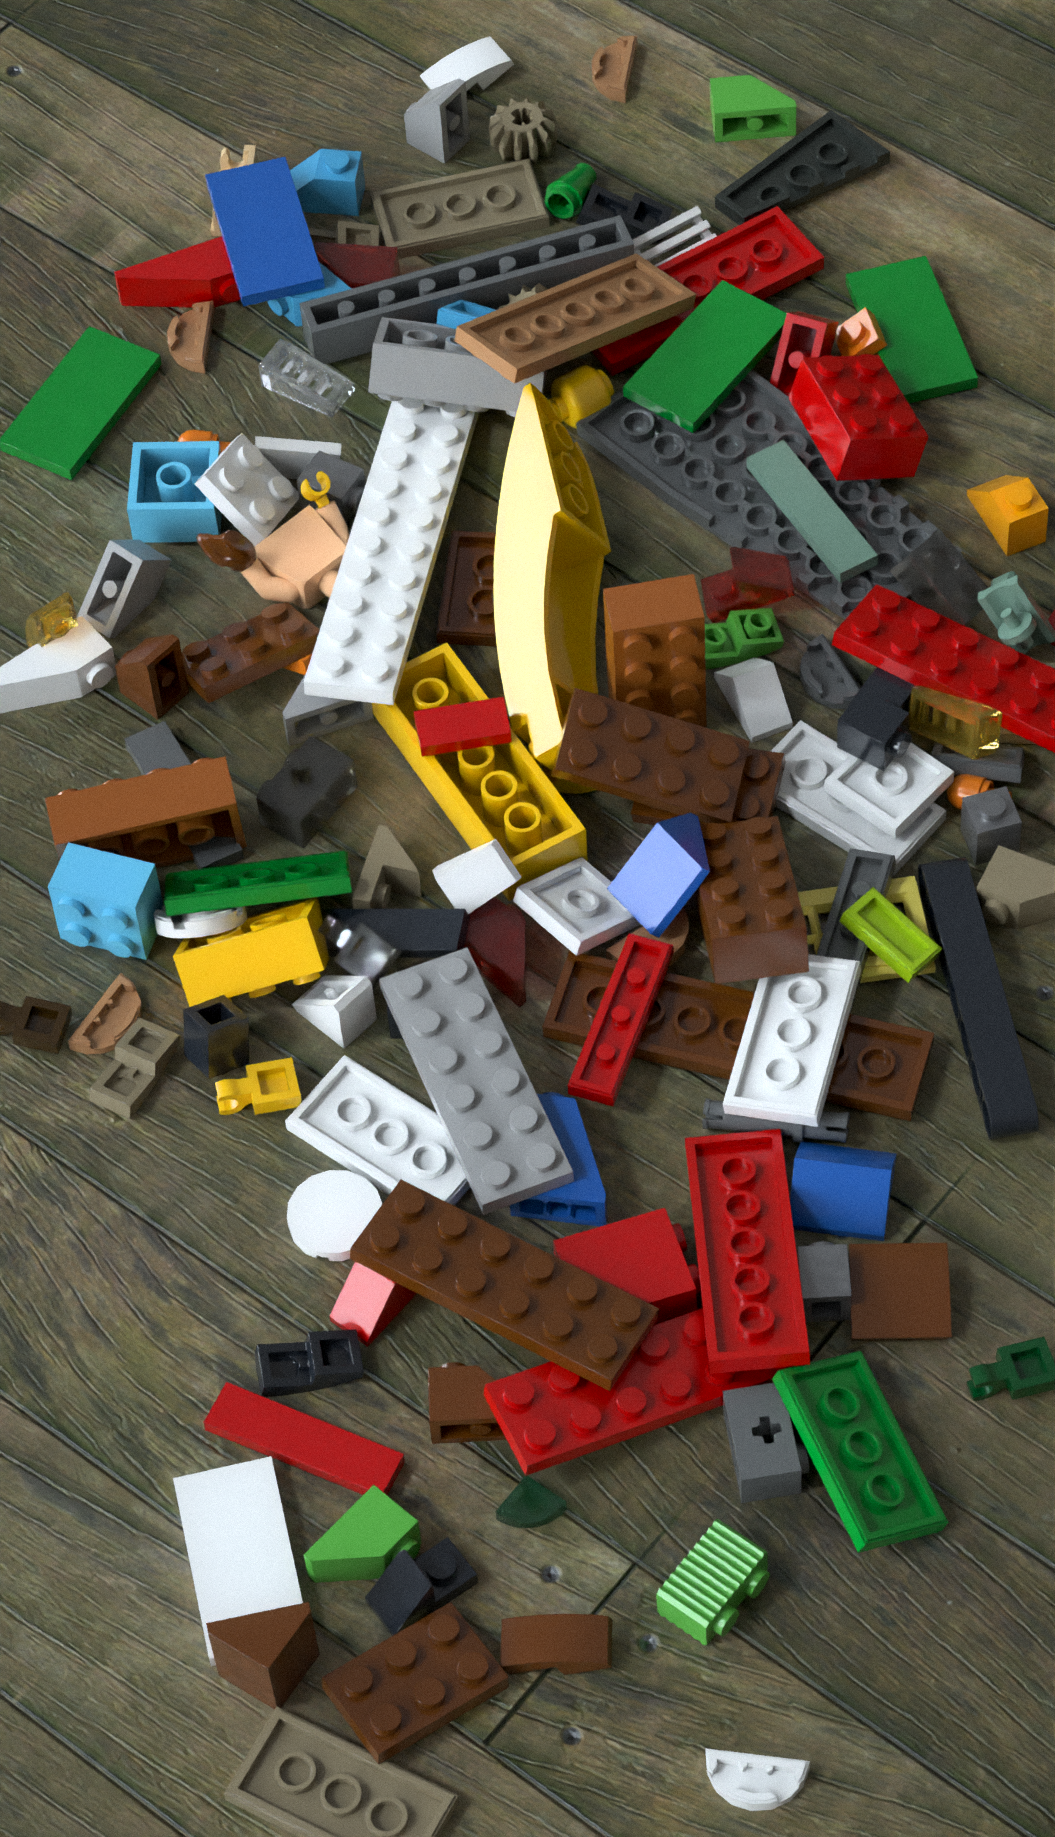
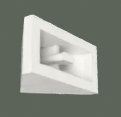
(755, 697)
(476, 876)
(339, 1006)

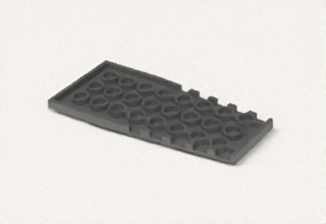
(710, 483)

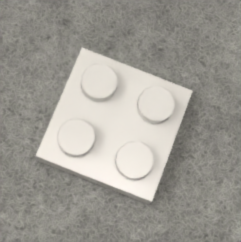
(248, 489)
(892, 796)
(575, 906)

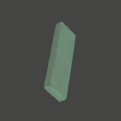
(812, 511)

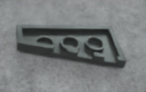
(803, 168)

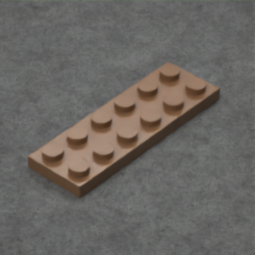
(574, 318)

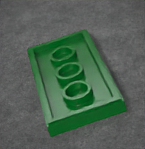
(920, 333)
(706, 356)
(80, 402)
(257, 883)
(860, 1451)

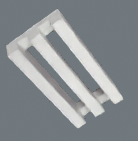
(691, 216)

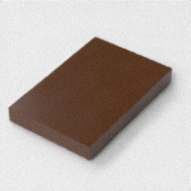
(468, 592)

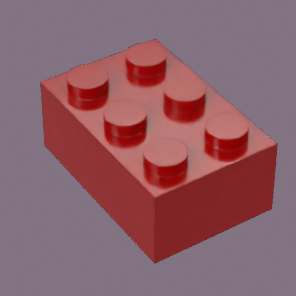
(858, 417)

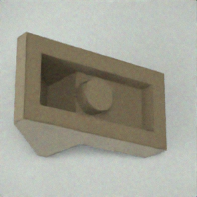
(385, 871)

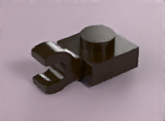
(36, 1024)

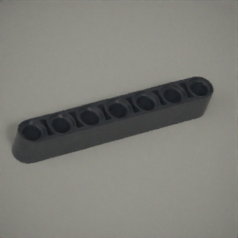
(978, 999)

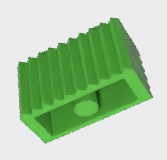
(713, 1583)

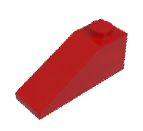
(180, 278)

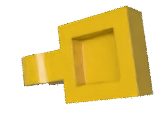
(267, 1086)

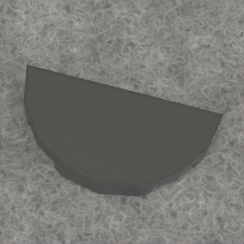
(826, 676)

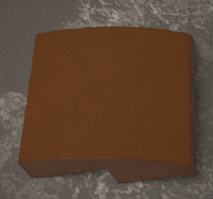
(900, 1291)

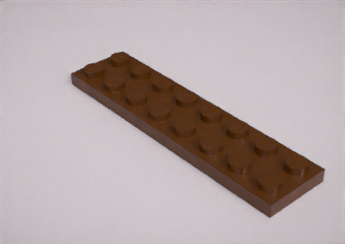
(702, 1026)

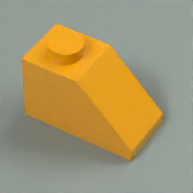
(1011, 512)

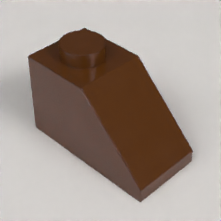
(153, 674)
(459, 1406)

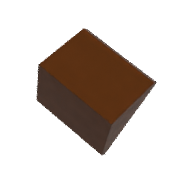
(265, 1651)

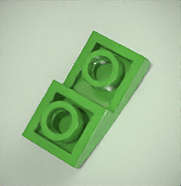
(742, 637)

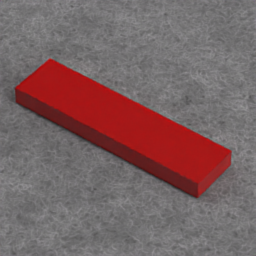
(620, 1019)
(303, 1441)

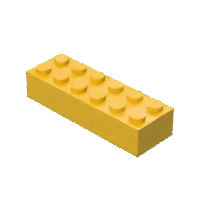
(488, 788)

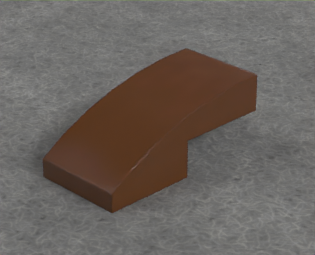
(556, 1640)

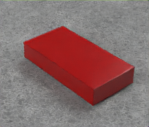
(462, 726)

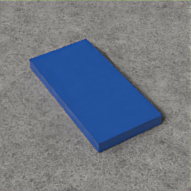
(264, 231)

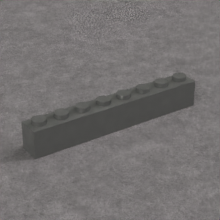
(348, 321)

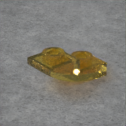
(51, 621)

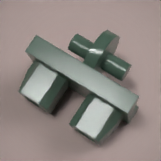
(1015, 613)

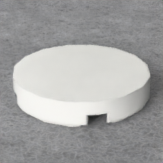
(199, 923)
(331, 1213)

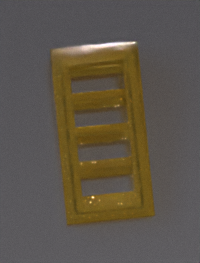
(981, 722)

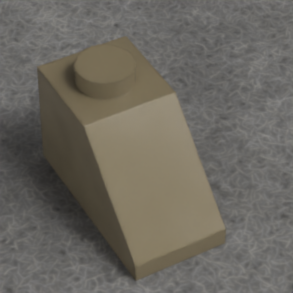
(1017, 889)

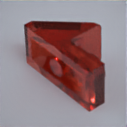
(752, 583)

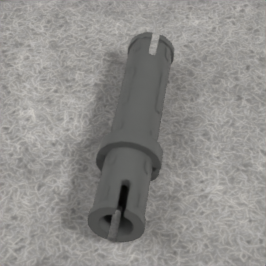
(831, 1125)

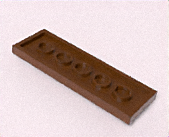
(505, 1284)

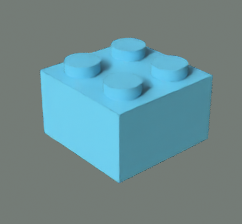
(163, 491)
(106, 901)

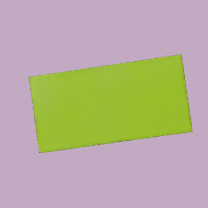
(890, 934)

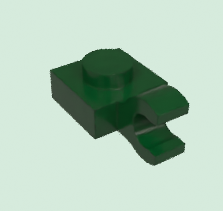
(1020, 1367)

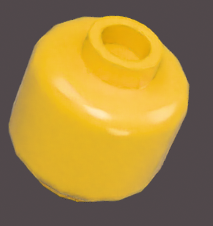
(580, 393)

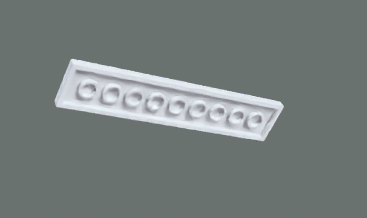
(390, 553)

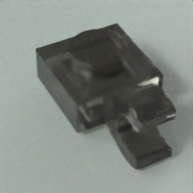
(362, 950)

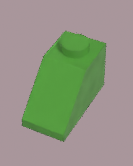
(749, 110)
(363, 1541)

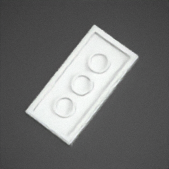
(801, 795)
(792, 1042)
(379, 1133)
(237, 1541)

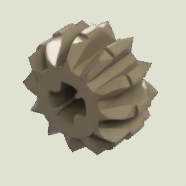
(523, 130)

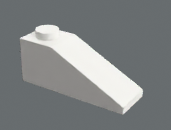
(58, 670)

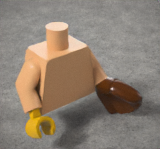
(294, 561)

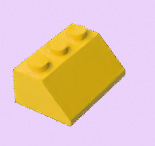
(255, 955)

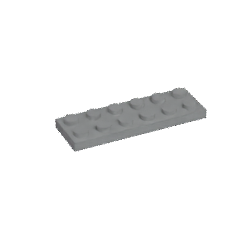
(476, 1081)

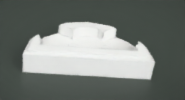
(293, 455)
(755, 1780)

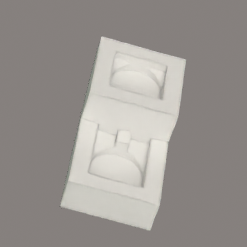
(474, 63)

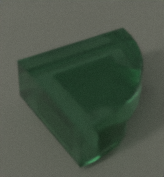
(530, 1506)

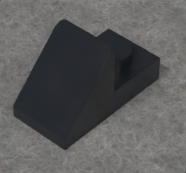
(420, 1586)

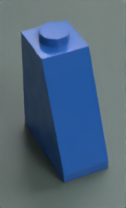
(580, 1200)

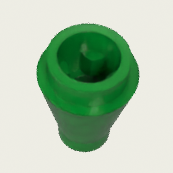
(568, 193)

